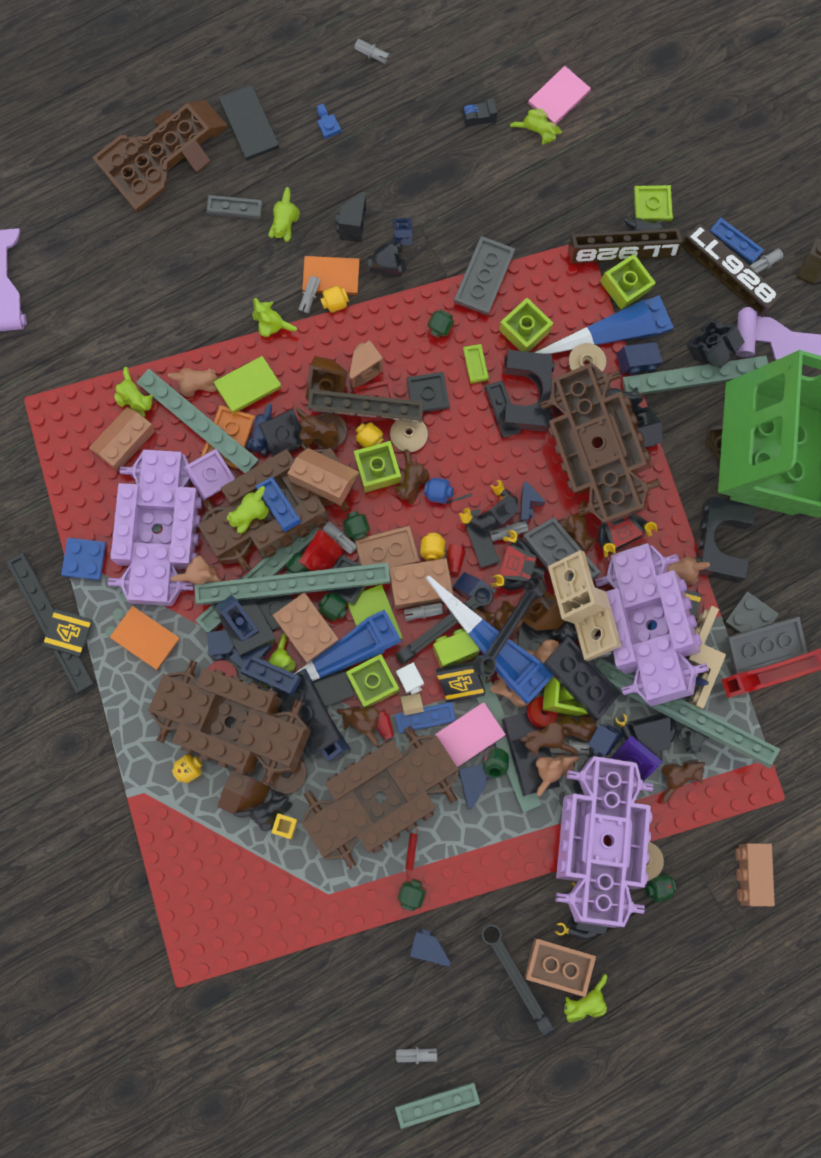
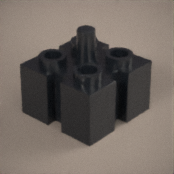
(715, 343)

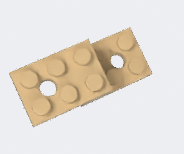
(584, 605)
(707, 655)

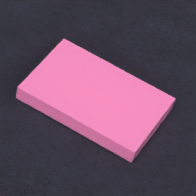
(560, 95)
(470, 734)

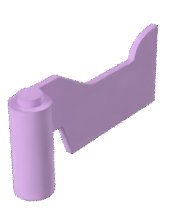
(10, 312)
(767, 330)

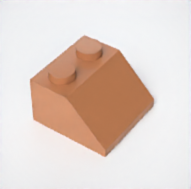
(365, 364)

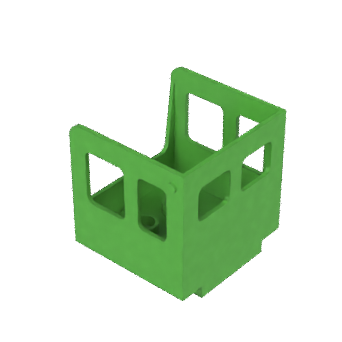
(774, 437)

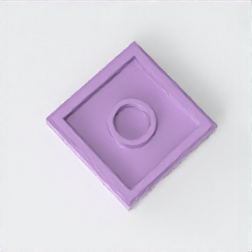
(209, 474)

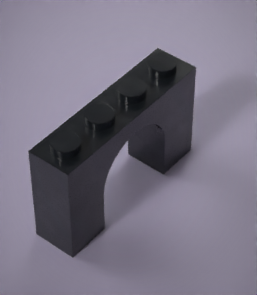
(539, 369)
(717, 513)

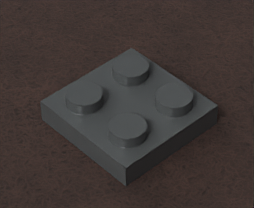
(750, 614)

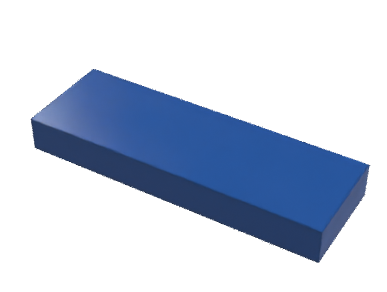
(736, 241)
(279, 505)
(430, 717)

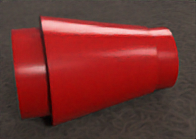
(455, 557)
(384, 725)

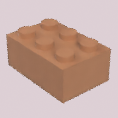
(411, 586)
(305, 628)
(755, 875)
(560, 967)

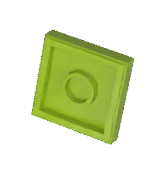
(653, 203)

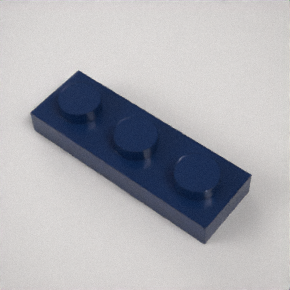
(270, 675)

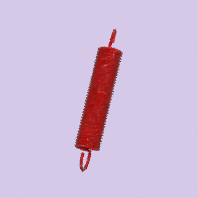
(411, 852)

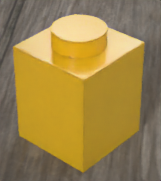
(284, 826)

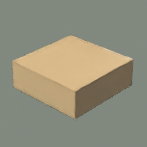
(412, 704)

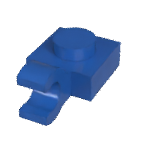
(327, 124)

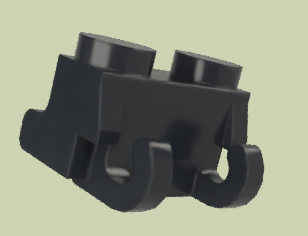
(694, 740)

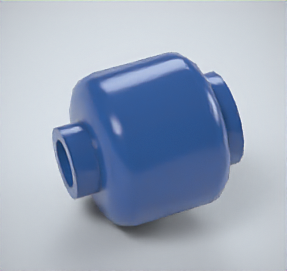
(438, 490)

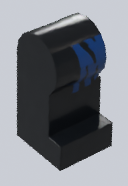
(480, 113)

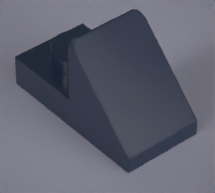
(403, 230)
(529, 498)

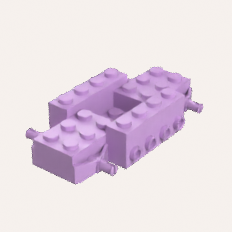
(162, 500)
(644, 595)
(604, 871)

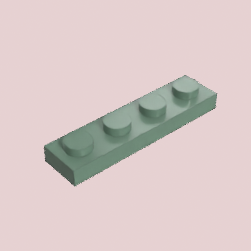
(437, 1105)

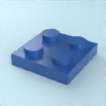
(84, 559)

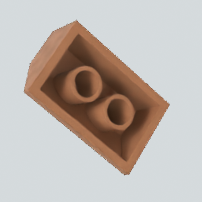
(122, 438)
(322, 475)

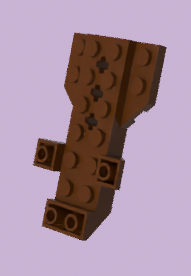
(174, 137)

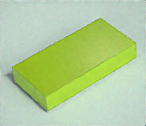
(475, 364)

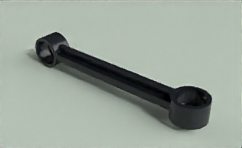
(534, 589)
(440, 628)
(519, 982)

